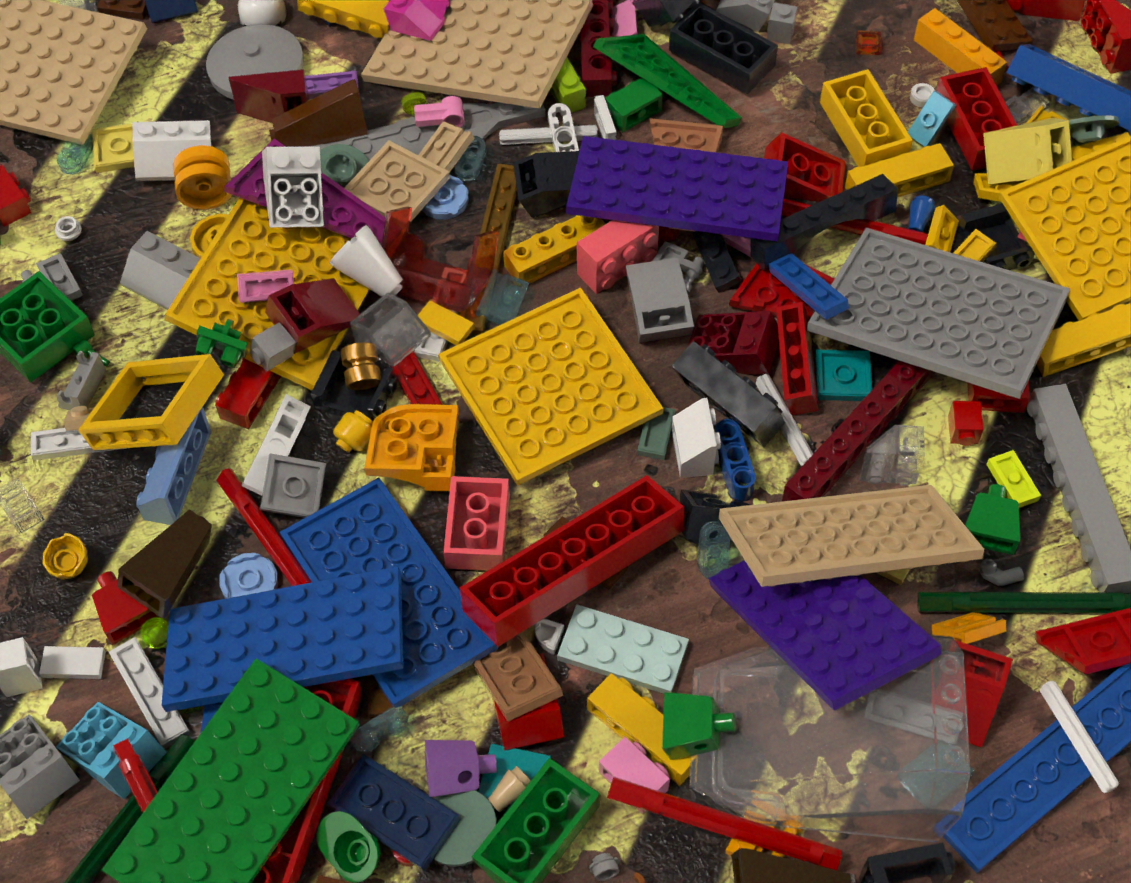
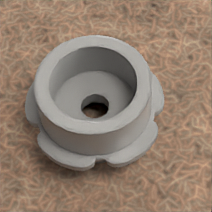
(604, 867)

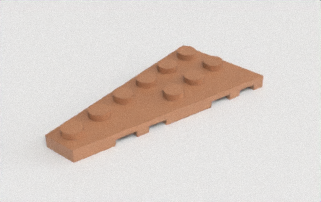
(686, 136)

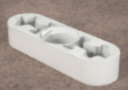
(556, 130)

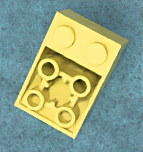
(1027, 150)

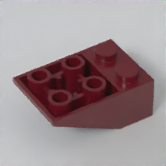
(269, 94)
(311, 311)
(740, 338)

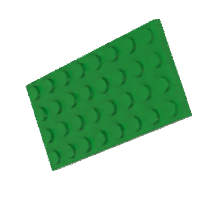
(236, 786)

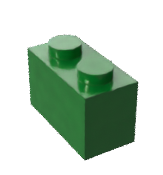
(634, 104)

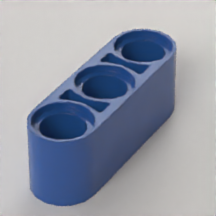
(735, 471)

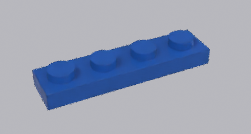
(809, 286)

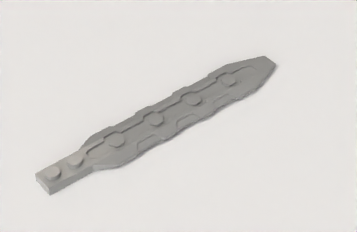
(478, 117)

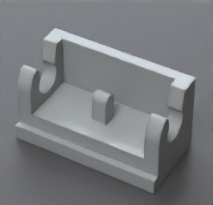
(83, 382)

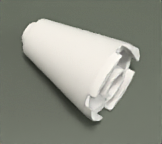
(368, 263)

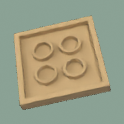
(397, 180)

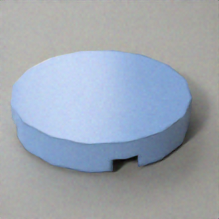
(448, 201)
(248, 575)

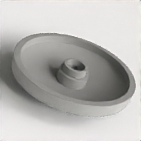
(252, 51)

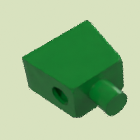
(995, 520)
(693, 725)

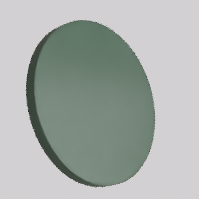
(1090, 128)
(342, 162)
(476, 824)

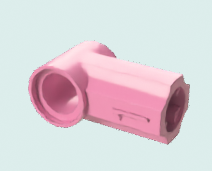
(449, 111)

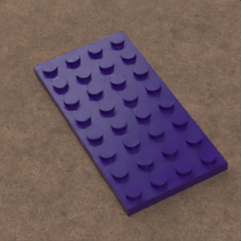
(678, 188)
(829, 631)

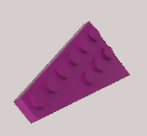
(341, 209)

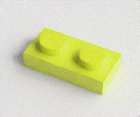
(1012, 475)

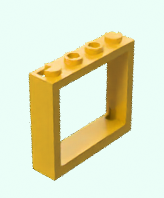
(105, 430)

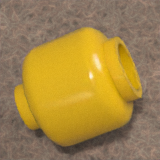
(353, 431)

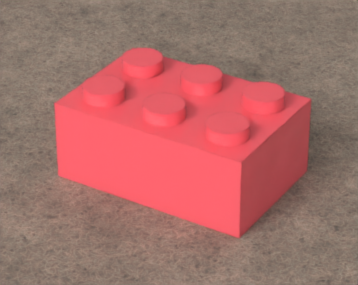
(609, 249)
(476, 523)

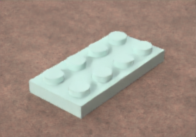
(623, 648)

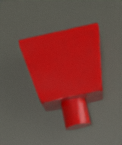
(118, 611)

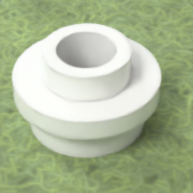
(68, 228)

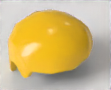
(65, 556)

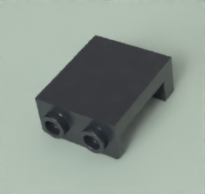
(997, 225)
(333, 396)
(909, 865)

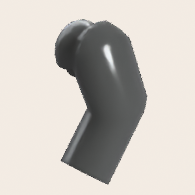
(997, 576)

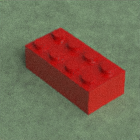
(977, 111)

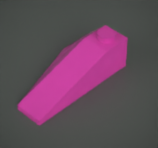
(416, 17)

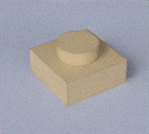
(76, 417)

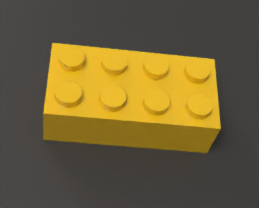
(864, 118)

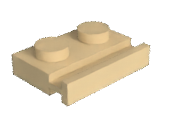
(446, 146)

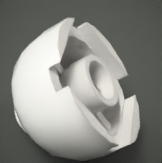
(261, 12)

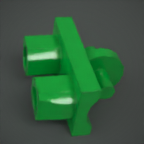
(222, 338)

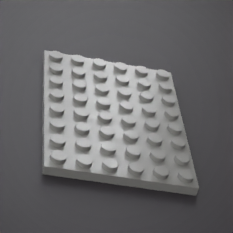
(943, 312)

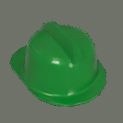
(348, 846)

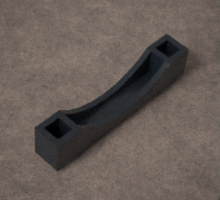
(864, 201)

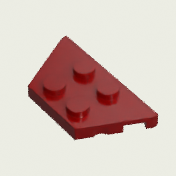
(1091, 642)

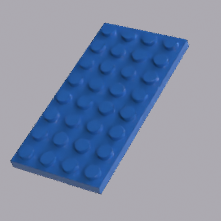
(372, 534)
(302, 631)

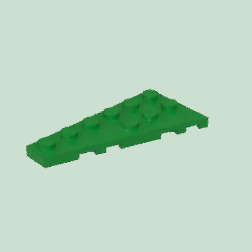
(660, 69)

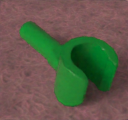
(86, 348)

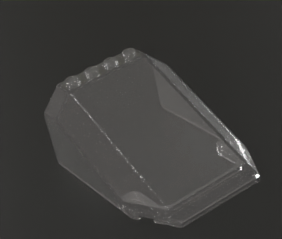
(870, 768)

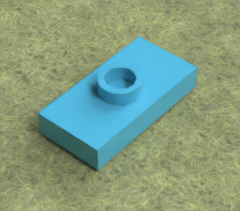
(931, 119)

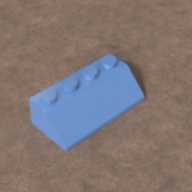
(173, 474)

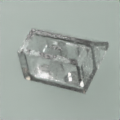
(391, 327)
(895, 456)

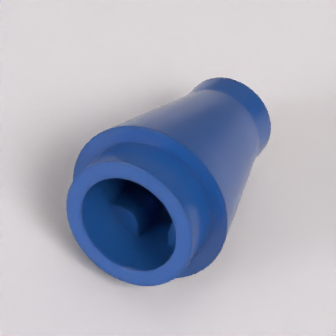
(920, 212)

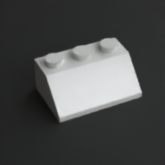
(160, 142)

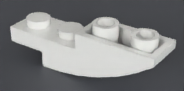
(277, 441)

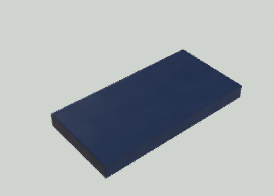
(395, 811)

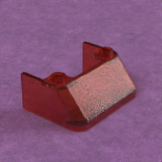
(433, 280)

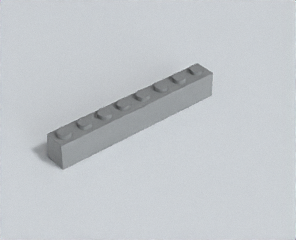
(1082, 488)

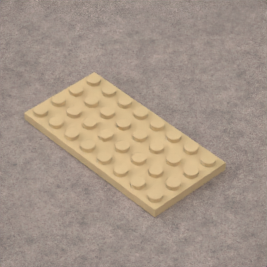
(848, 535)

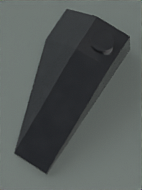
(701, 509)

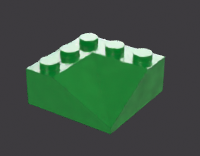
(39, 326)

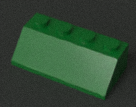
(537, 827)

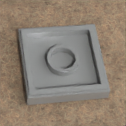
(292, 486)

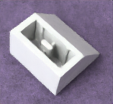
(695, 440)

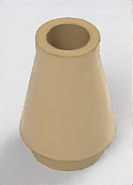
(509, 789)

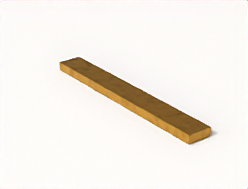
(496, 217)

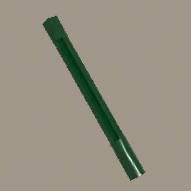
(1023, 602)
(127, 817)

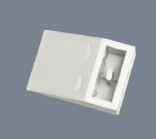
(293, 186)

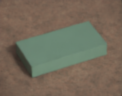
(656, 435)

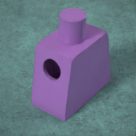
(455, 766)

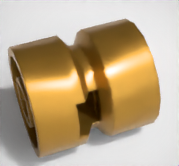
(361, 370)

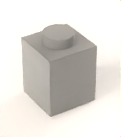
(781, 23)
(272, 347)

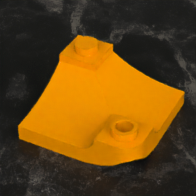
(415, 445)

